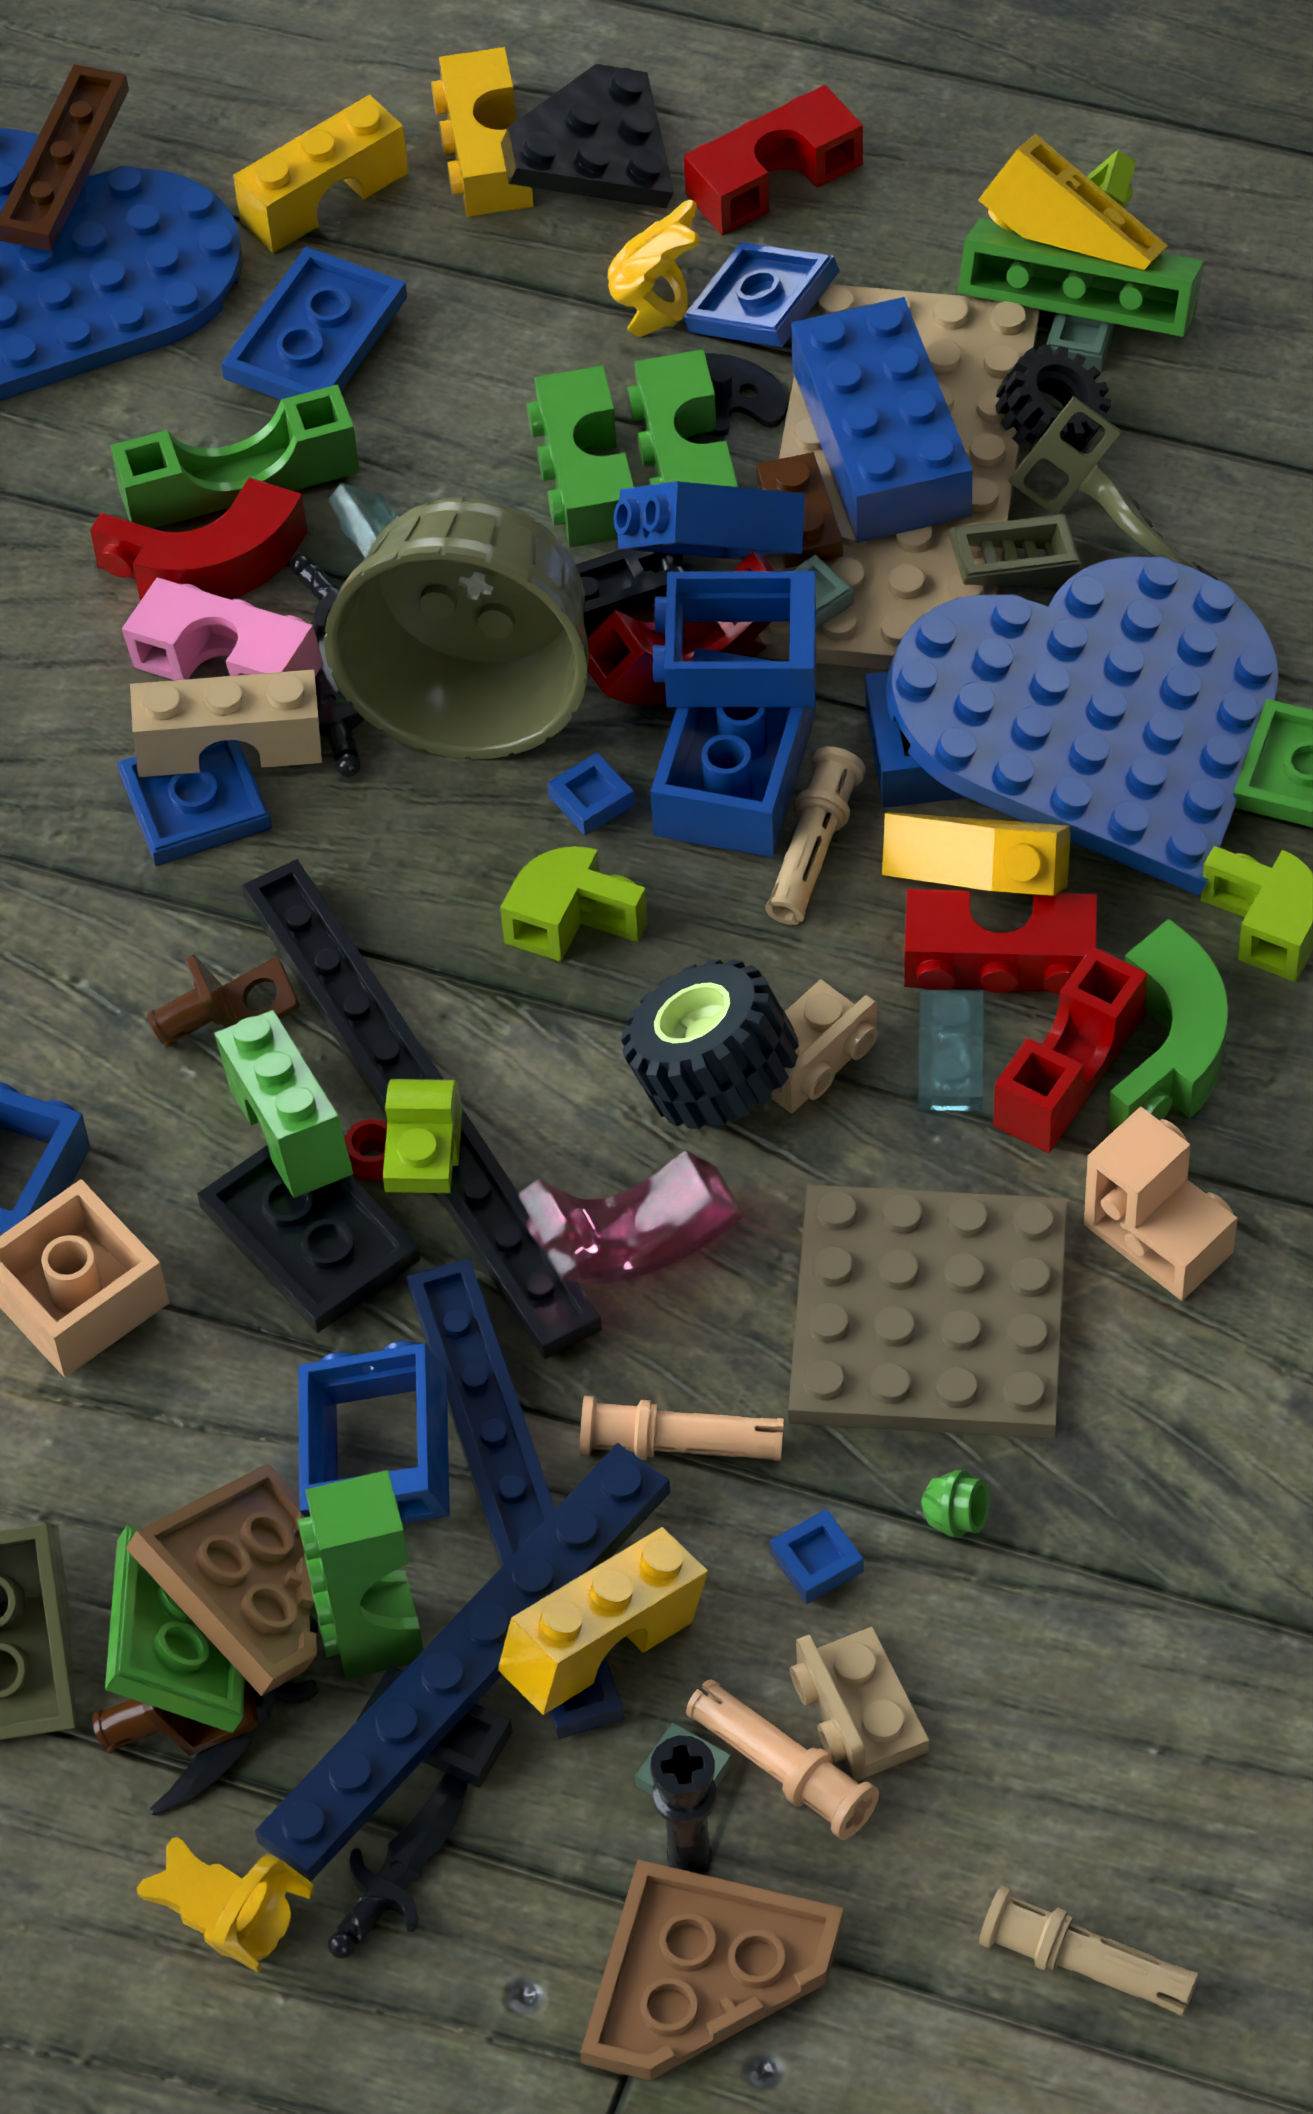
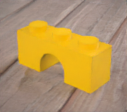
(478, 100)
(283, 189)
(563, 1638)

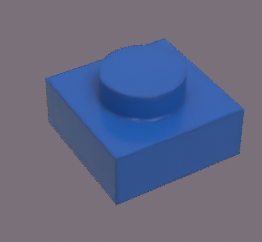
(591, 793)
(816, 1556)

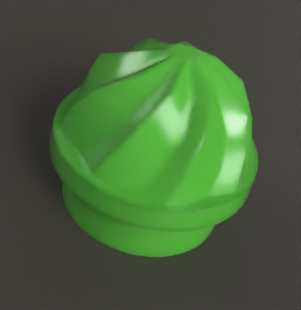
(956, 1503)

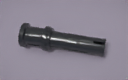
(685, 1797)

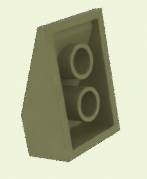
(34, 1634)

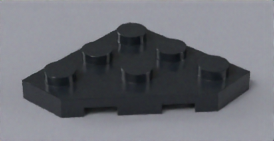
(593, 141)

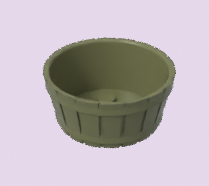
(453, 665)

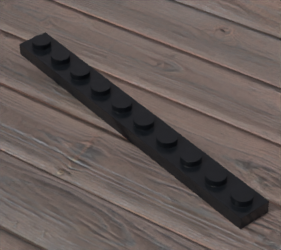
(383, 1049)

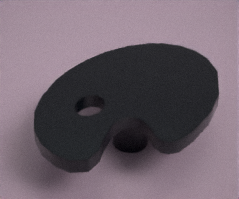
(733, 375)

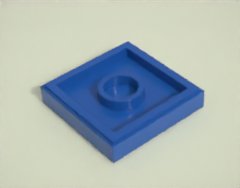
(761, 294)
(197, 809)

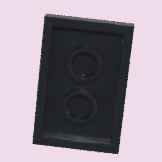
(316, 1248)

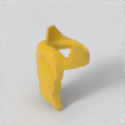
(647, 258)
(234, 1913)

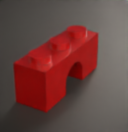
(805, 135)
(954, 952)
(1053, 1079)

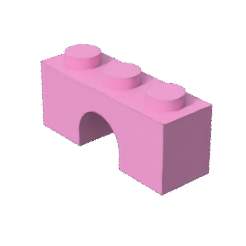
(184, 626)

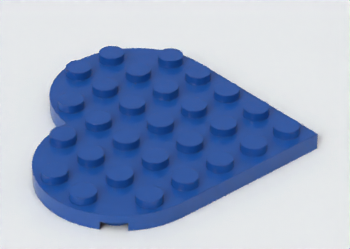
(128, 274)
(1096, 712)

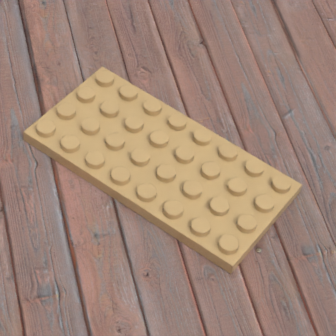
(911, 572)

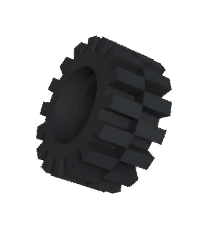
(1060, 378)

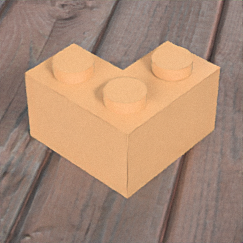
(1150, 1210)

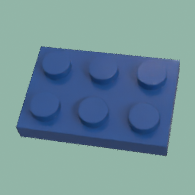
(314, 327)

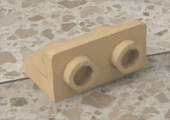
(829, 1036)
(860, 1703)

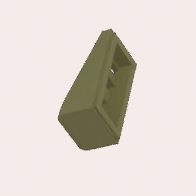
(1030, 534)

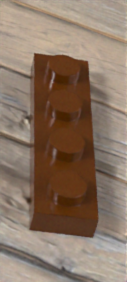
(62, 157)

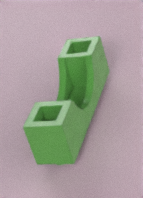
(299, 447)
(352, 1560)

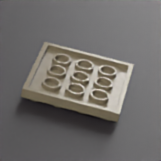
(929, 1311)

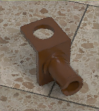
(220, 1002)
(137, 1720)

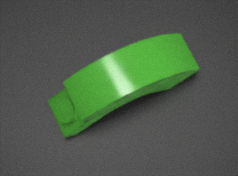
(1193, 1010)

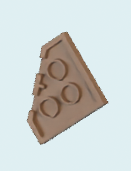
(239, 1574)
(700, 1965)

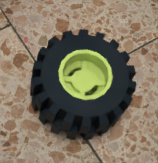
(710, 1044)

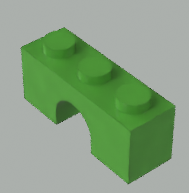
(675, 403)
(576, 419)
(287, 1101)

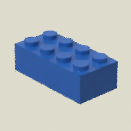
(881, 419)

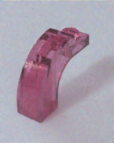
(634, 1230)

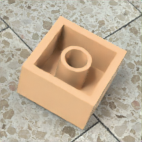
(77, 1278)

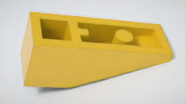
(1060, 206)
(977, 853)

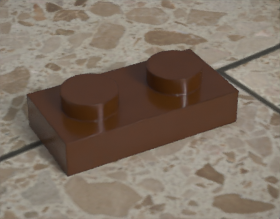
(820, 527)

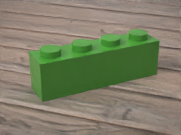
(1053, 279)

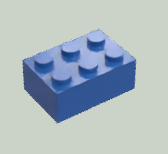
(729, 772)

